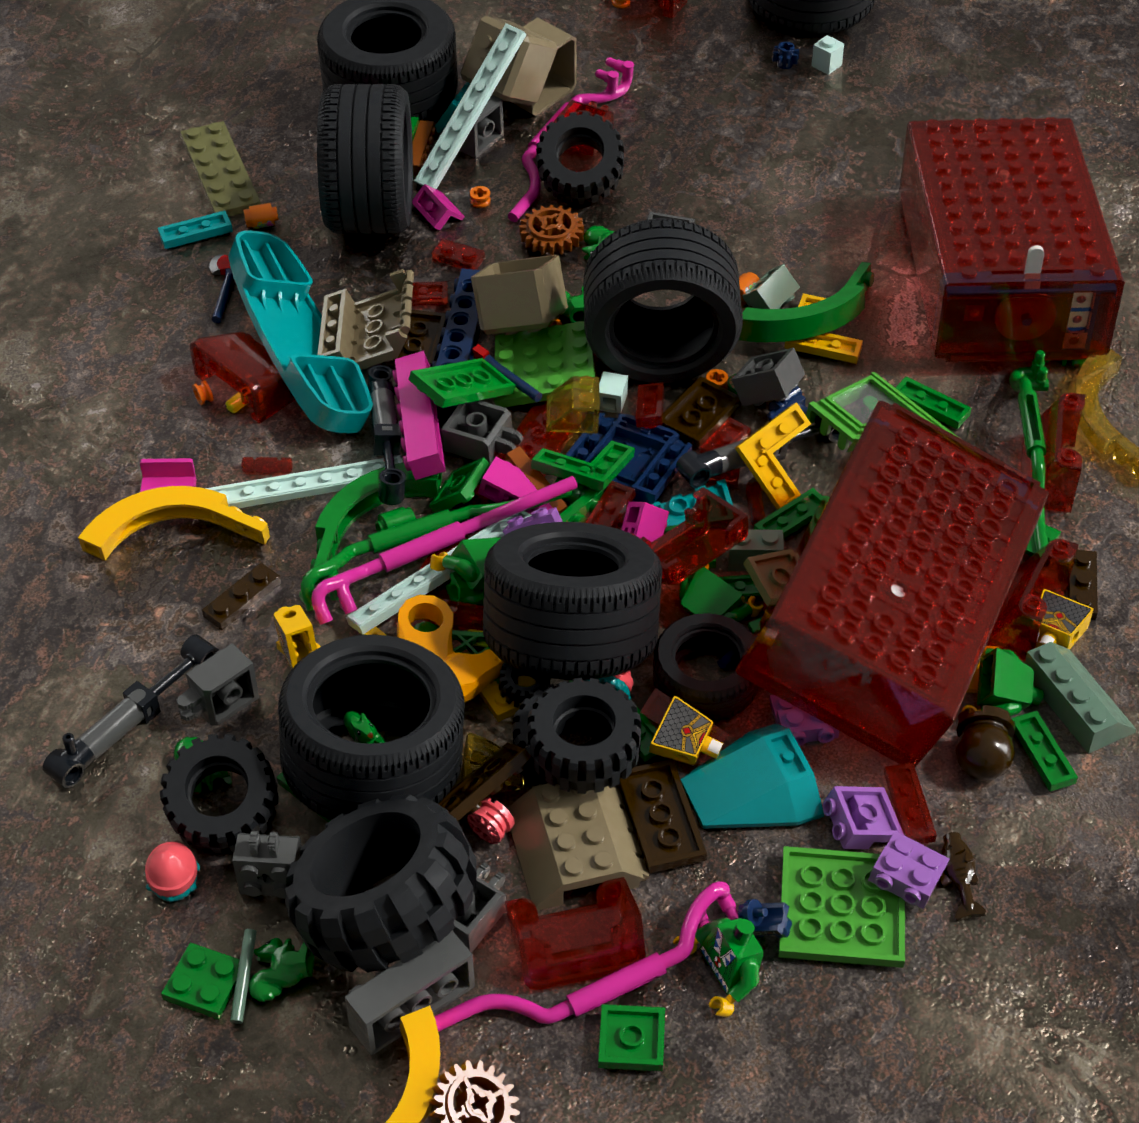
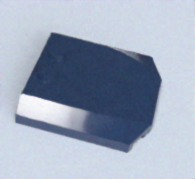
(653, 459)

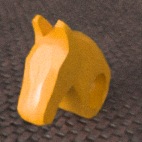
(472, 670)

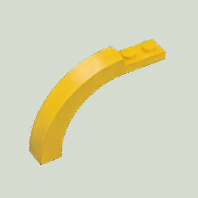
(163, 504)
(423, 1052)

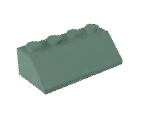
(1077, 697)

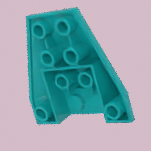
(755, 783)

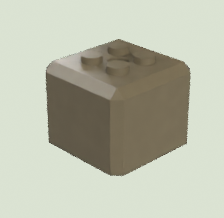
(527, 70)
(563, 72)
(519, 295)

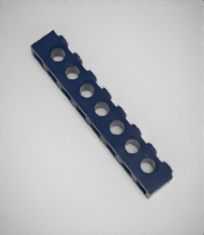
(460, 332)

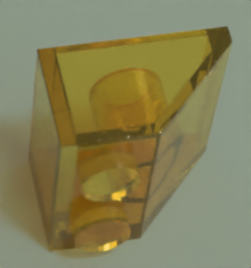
(574, 406)

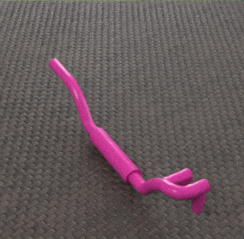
(610, 93)
(425, 546)
(611, 985)

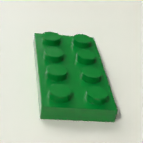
(461, 382)

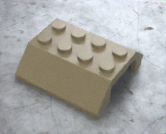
(368, 329)
(573, 841)

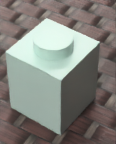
(827, 54)
(613, 392)

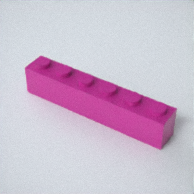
(419, 420)

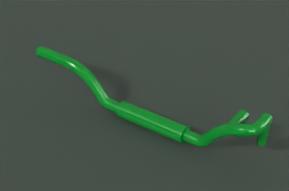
(1027, 381)
(392, 538)

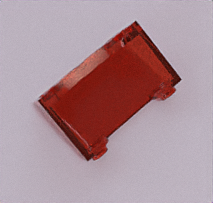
(244, 367)
(1062, 464)
(705, 534)
(1023, 608)
(577, 941)

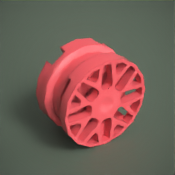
(492, 820)

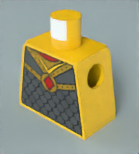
(1063, 621)
(294, 626)
(684, 734)

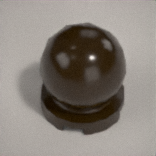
(985, 742)

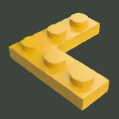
(827, 344)
(759, 457)

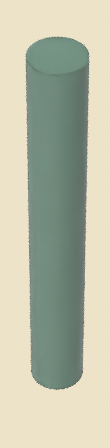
(243, 976)

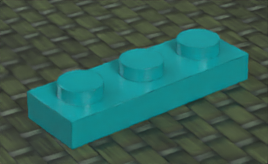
(195, 229)

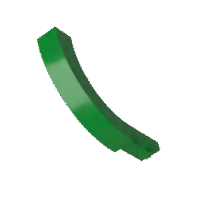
(811, 319)
(355, 501)

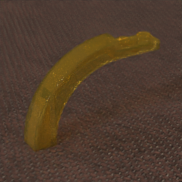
(1093, 425)

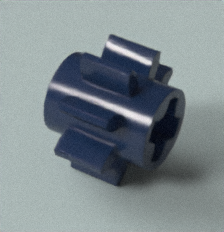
(785, 55)

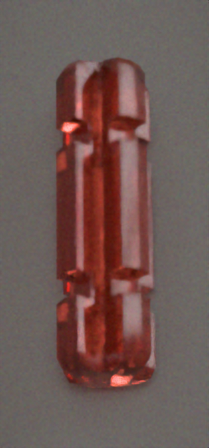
(267, 464)
(755, 502)

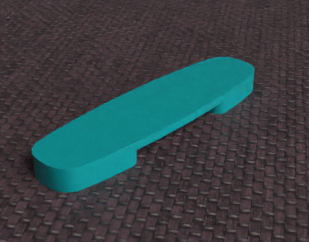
(289, 325)

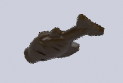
(961, 873)

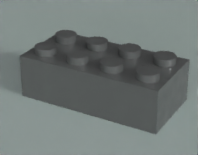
(427, 980)

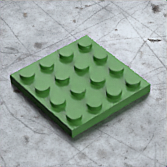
(544, 359)
(838, 910)

